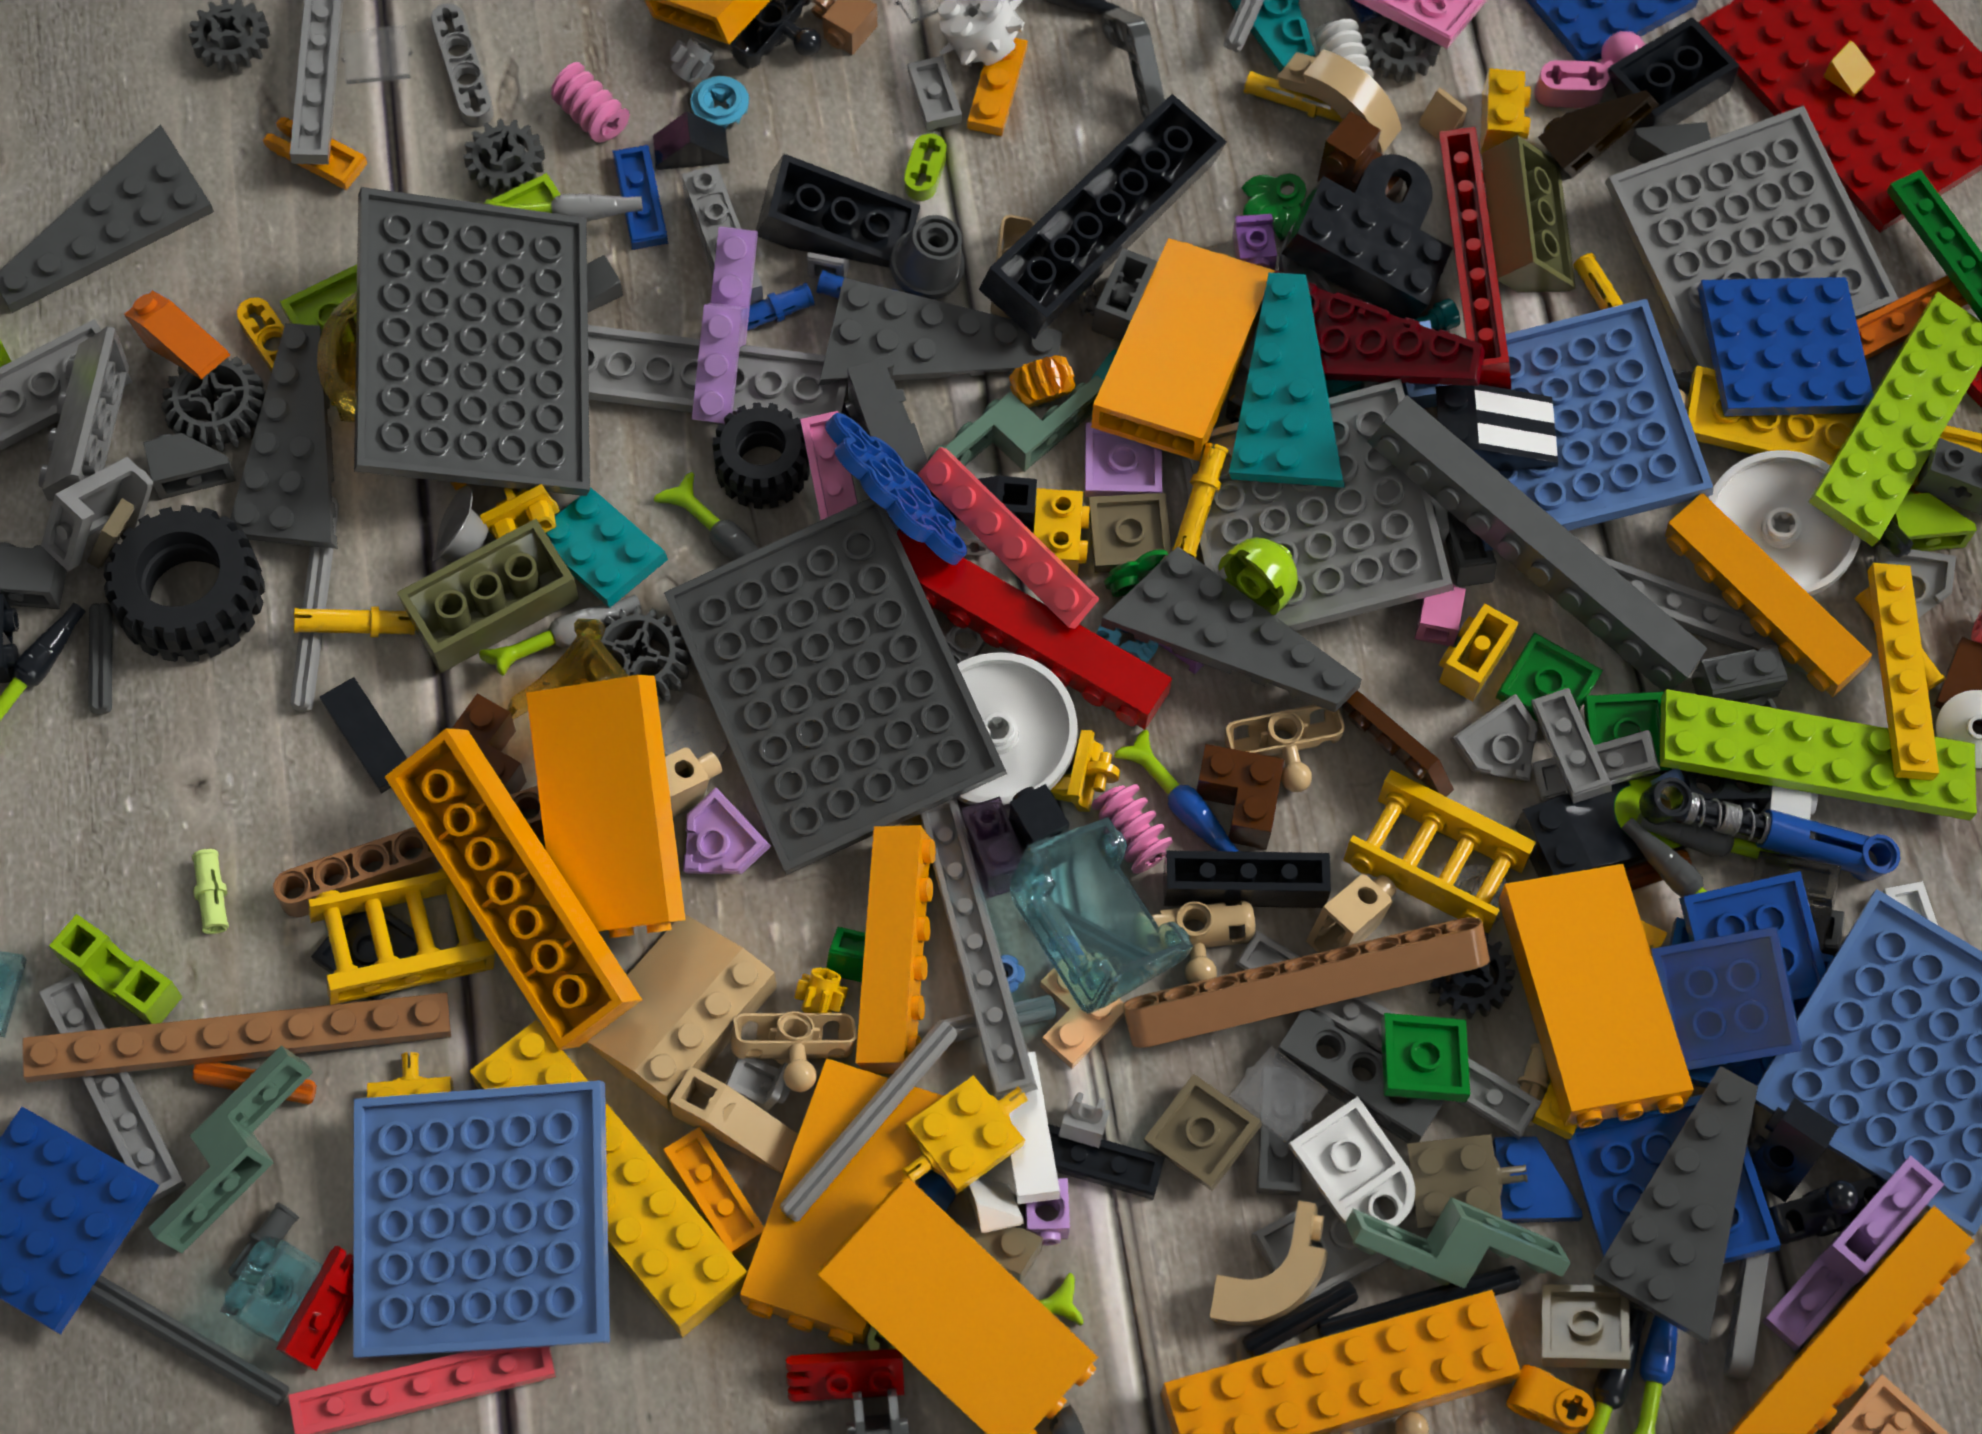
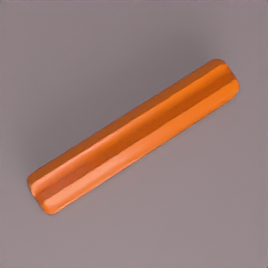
(233, 1076)

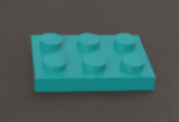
(604, 548)

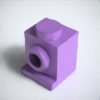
(1255, 240)

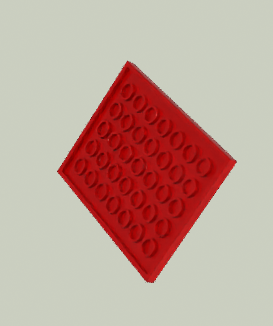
(1910, 115)

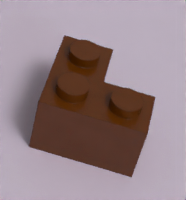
(1349, 153)
(492, 729)
(1248, 784)

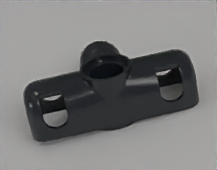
(771, 29)
(1823, 1209)

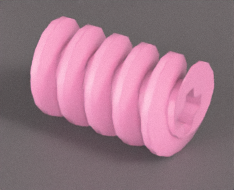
(589, 103)
(1141, 839)

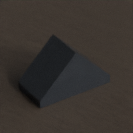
(690, 143)

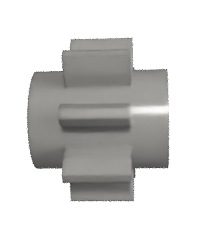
(692, 59)

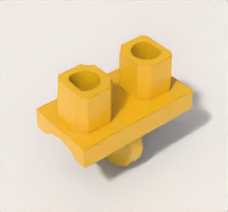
(520, 509)
(1089, 773)

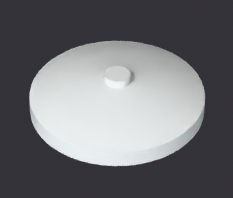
(1770, 504)
(1027, 720)

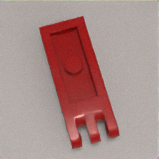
(321, 1311)
(842, 1373)

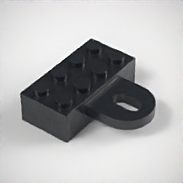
(1370, 241)

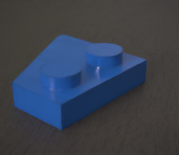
(1544, 1195)

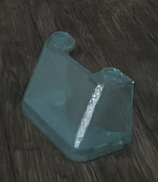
(1092, 916)

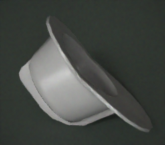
(460, 529)

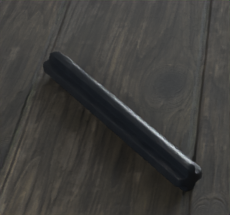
(1498, 1280)

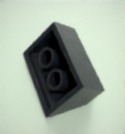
(1679, 70)

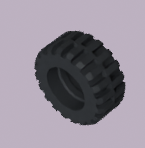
(167, 542)

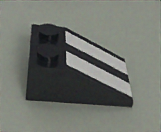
(1501, 424)

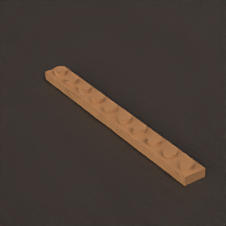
(235, 1037)

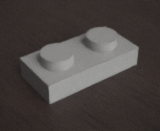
(934, 93)

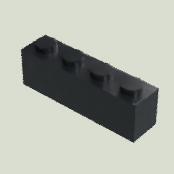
(1253, 877)

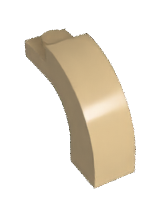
(1344, 89)
(1275, 1295)

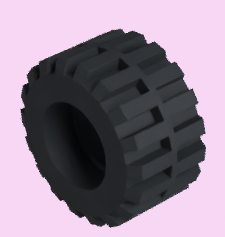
(755, 429)

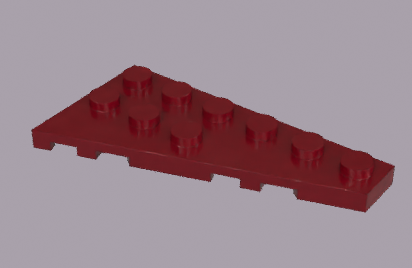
(1374, 346)

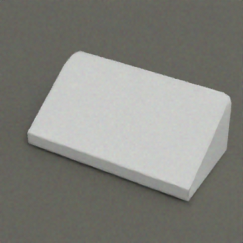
(993, 1205)

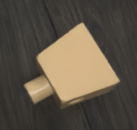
(689, 777)
(1352, 913)

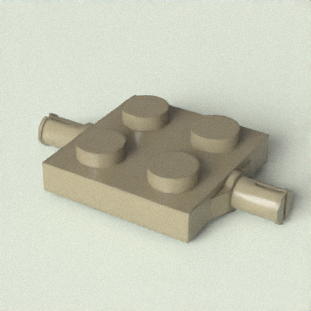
(1459, 1170)

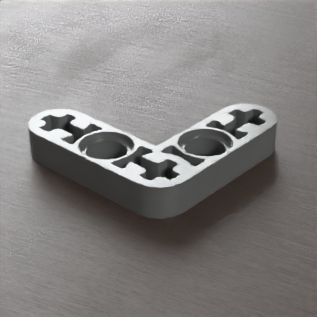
(1133, 36)

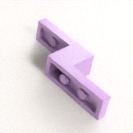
(724, 324)
(1853, 1253)

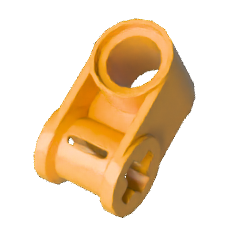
(1546, 1399)

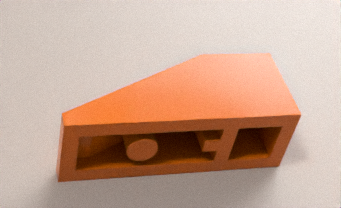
(175, 335)

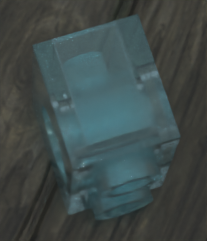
(291, 1279)

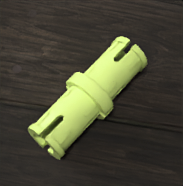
(210, 891)

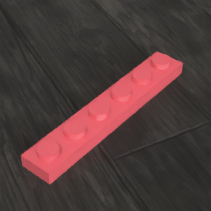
(1008, 538)
(417, 1388)

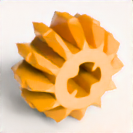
(1042, 380)

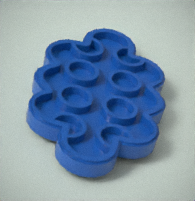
(896, 488)

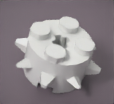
(980, 29)

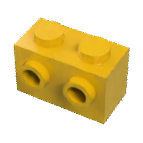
(1503, 107)
(1059, 524)
(1478, 651)

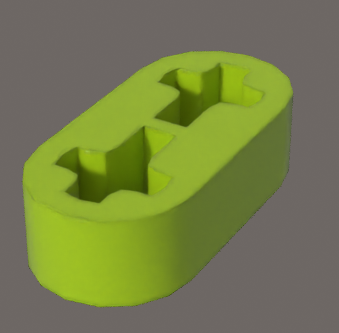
(918, 165)

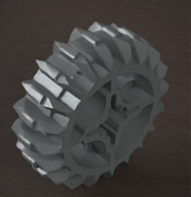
(233, 413)
(641, 630)

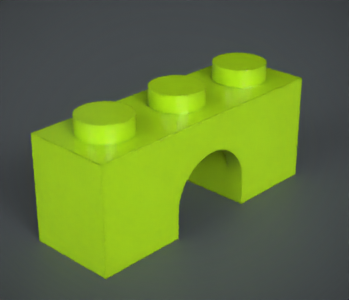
(115, 973)

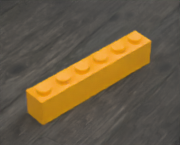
(1767, 595)
(894, 947)

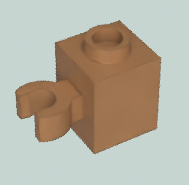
(846, 22)

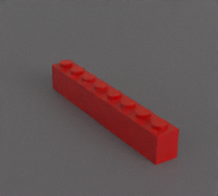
(1475, 252)
(1030, 629)

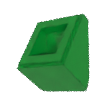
(847, 954)

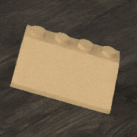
(689, 995)

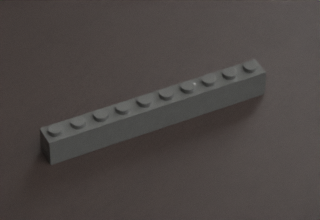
(1537, 545)

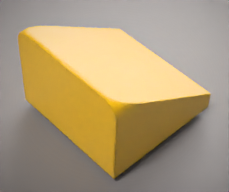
(1849, 69)

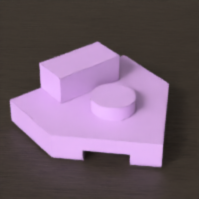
(720, 838)

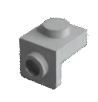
(758, 1082)

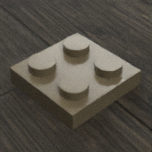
(1127, 528)
(1202, 1132)
(1585, 1327)

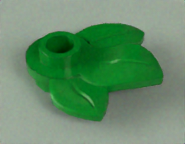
(1268, 199)
(1129, 574)

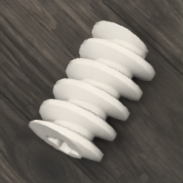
(1344, 40)

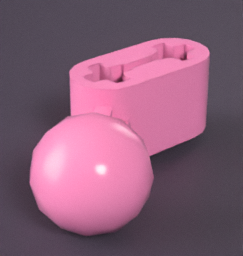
(1583, 82)

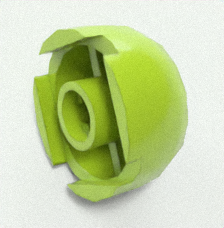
(1261, 572)

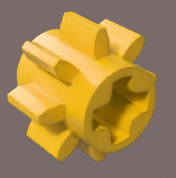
(821, 991)

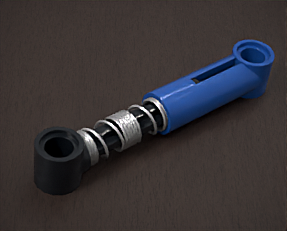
(1773, 830)

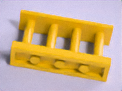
(1454, 820)
(389, 971)

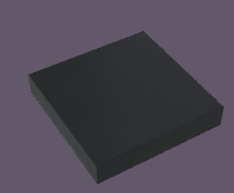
(362, 945)

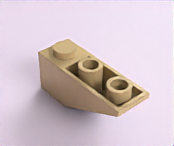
(732, 1119)

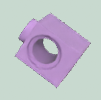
(1053, 1230)

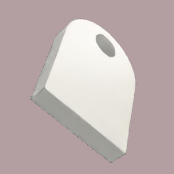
(1355, 1163)

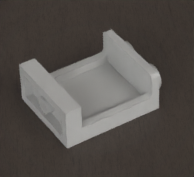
(88, 506)

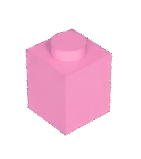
(1440, 617)

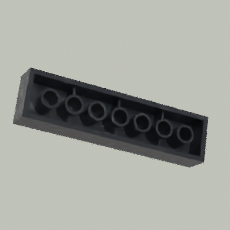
(1102, 216)

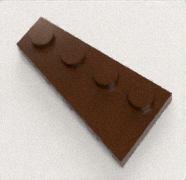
(1398, 742)

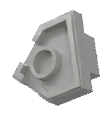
(1930, 573)
(1500, 741)

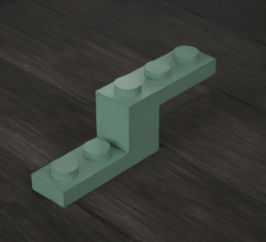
(1019, 430)
(231, 1150)
(1456, 1243)

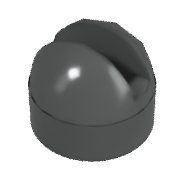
(1066, 1422)

